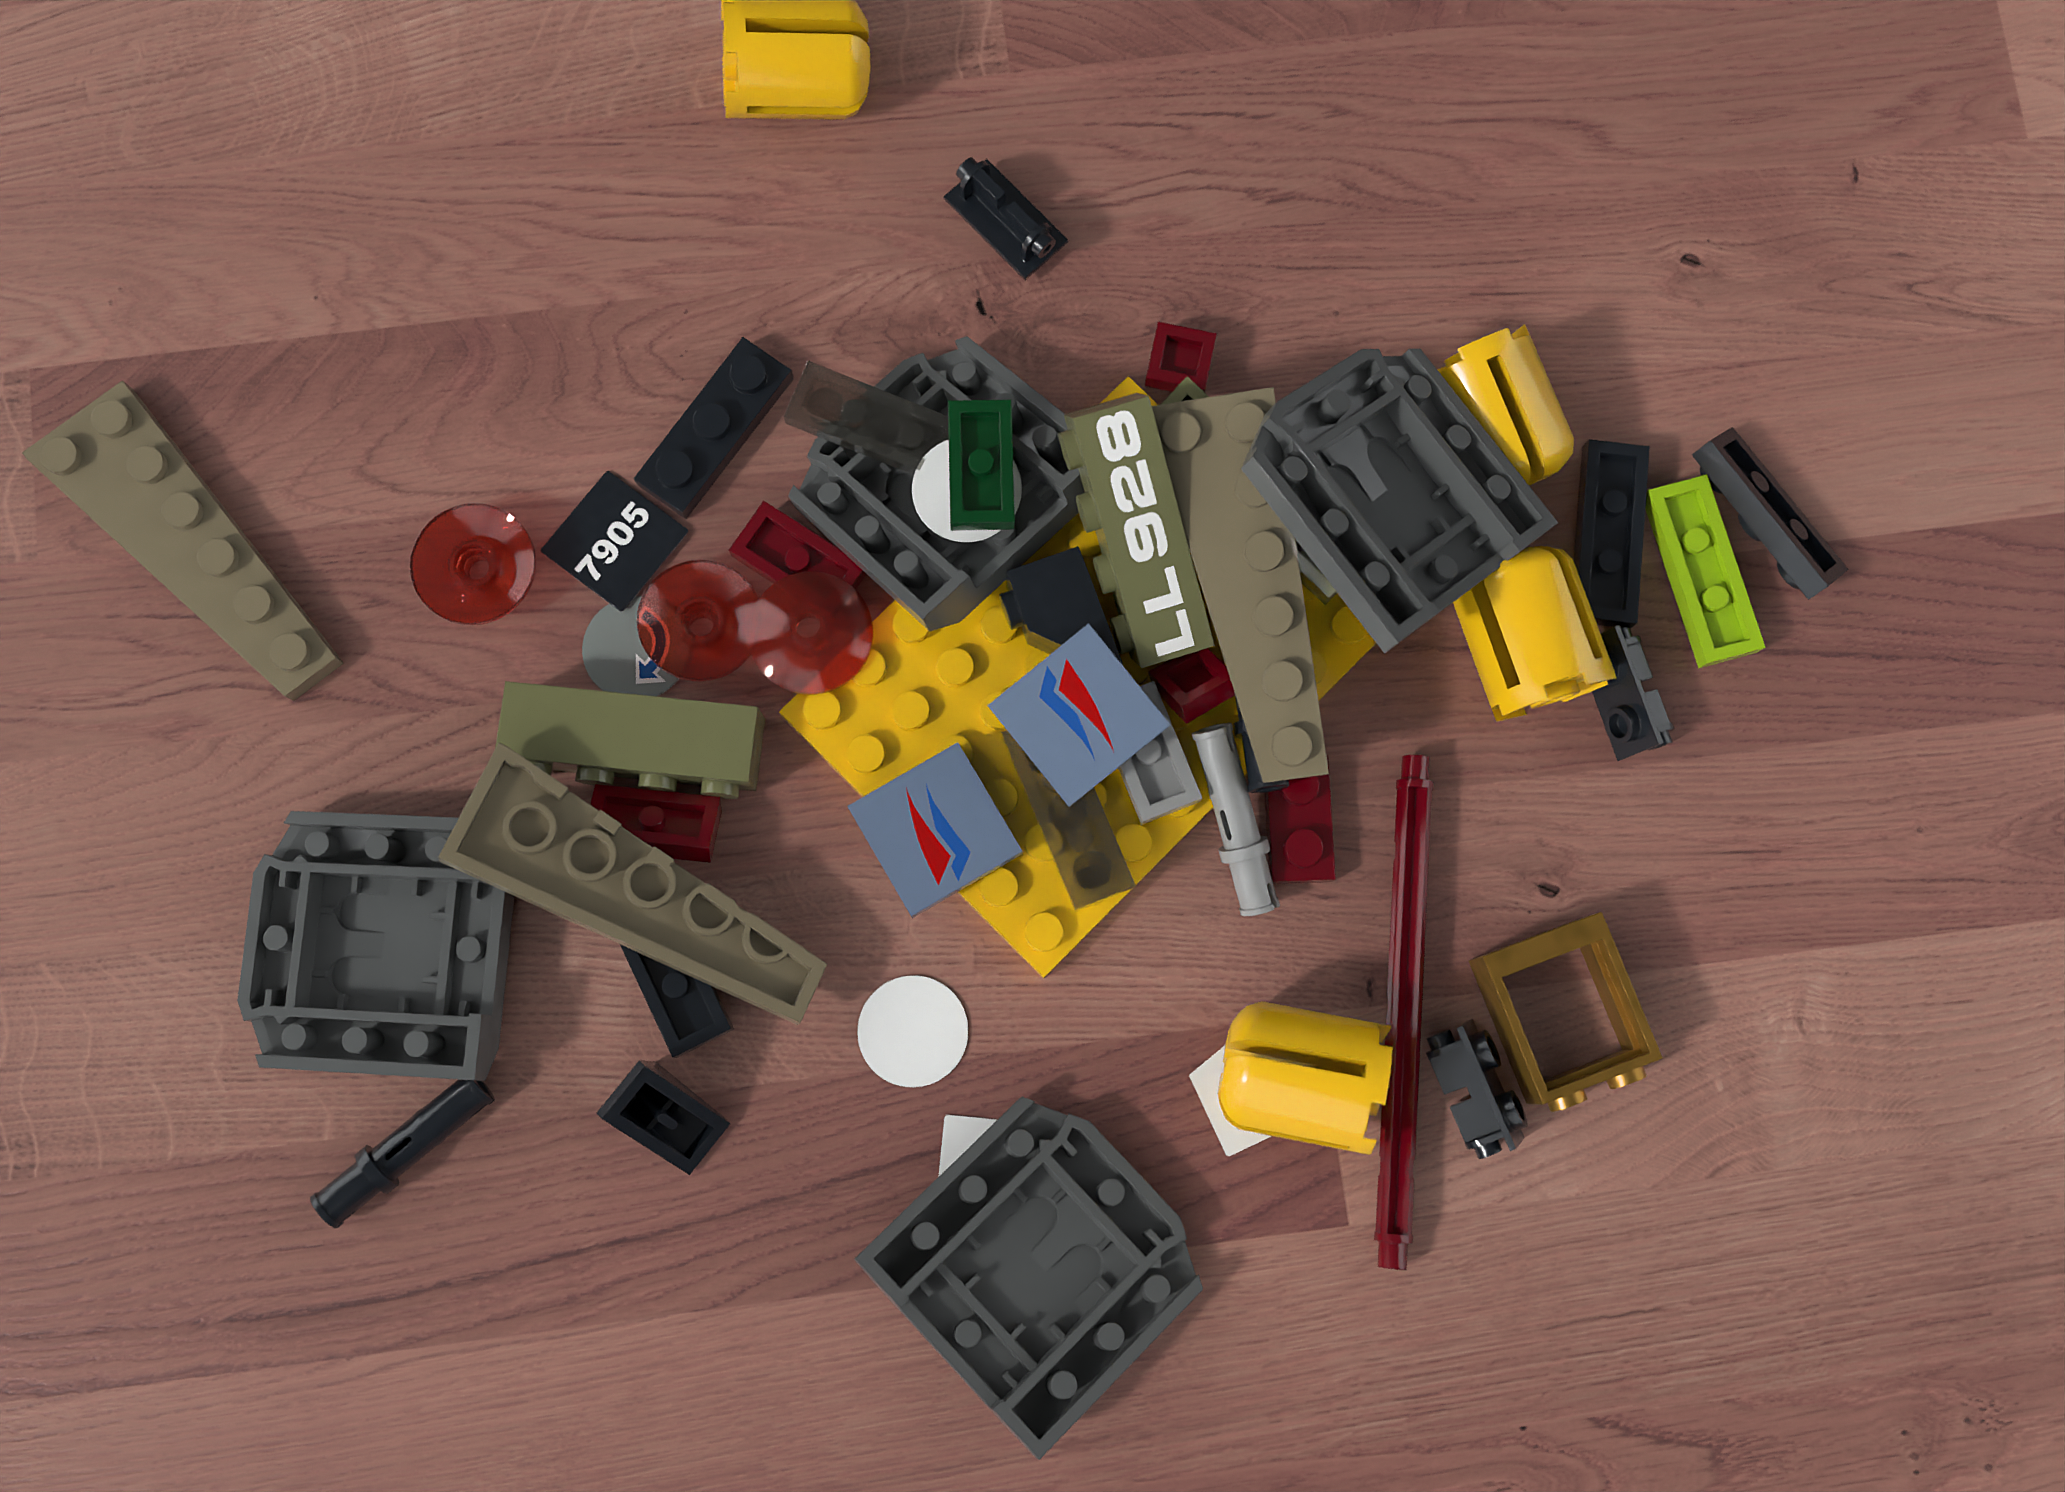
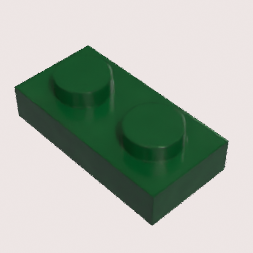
(981, 465)

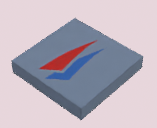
(1079, 715)
(935, 830)

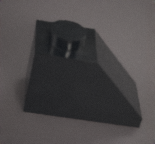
(1054, 601)

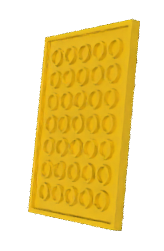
(934, 691)

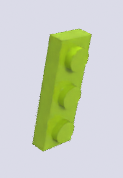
(1703, 571)

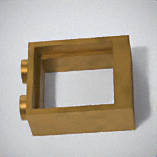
(1616, 994)

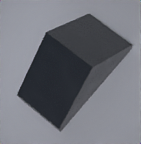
(664, 1116)

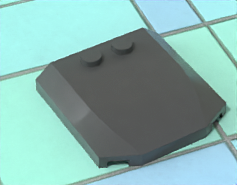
(1392, 489)
(871, 507)
(374, 951)
(1037, 1268)

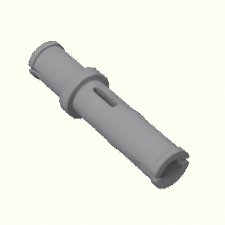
(1236, 820)

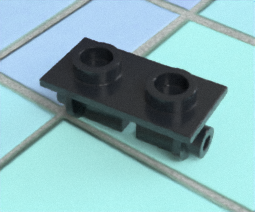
(1004, 217)
(1631, 716)
(1490, 1110)

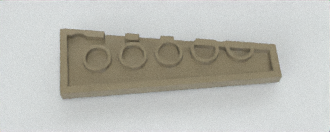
(159, 509)
(1247, 577)
(582, 865)

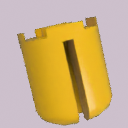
(794, 58)
(1513, 401)
(1533, 633)
(1304, 1075)

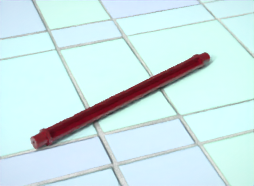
(1404, 1012)

